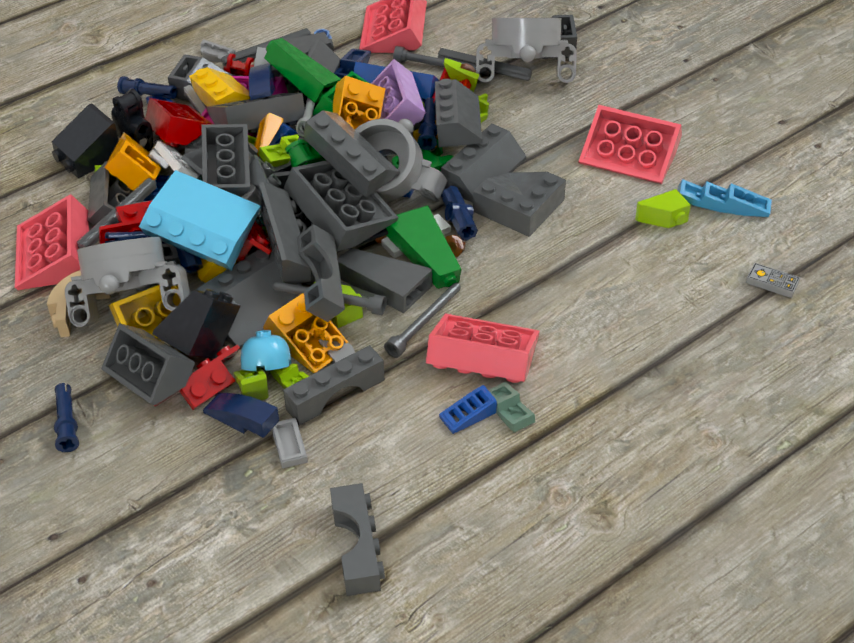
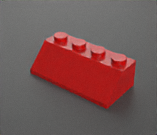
(174, 122)

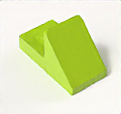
(252, 383)

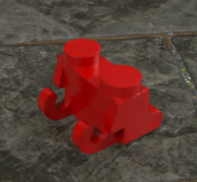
(237, 66)

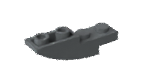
(260, 170)

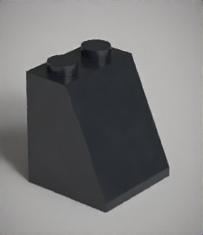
(85, 141)
(199, 323)

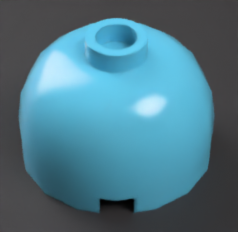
(265, 352)

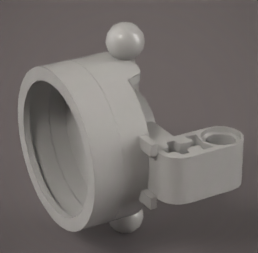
(527, 40)
(415, 172)
(120, 268)

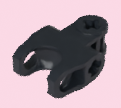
(130, 118)

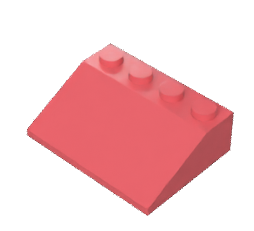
(392, 25)
(631, 144)
(49, 244)
(482, 347)

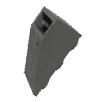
(185, 67)

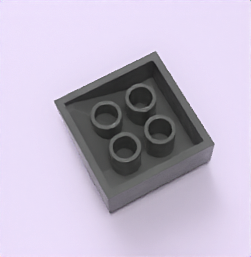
(519, 199)

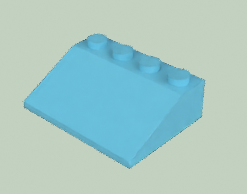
(200, 219)

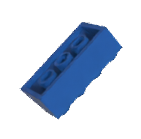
(424, 82)

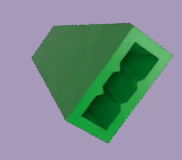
(300, 69)
(425, 245)

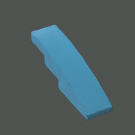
(730, 200)

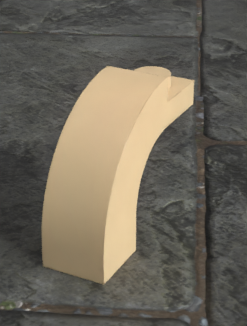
(58, 307)

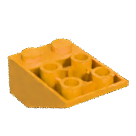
(357, 101)
(131, 163)
(303, 332)

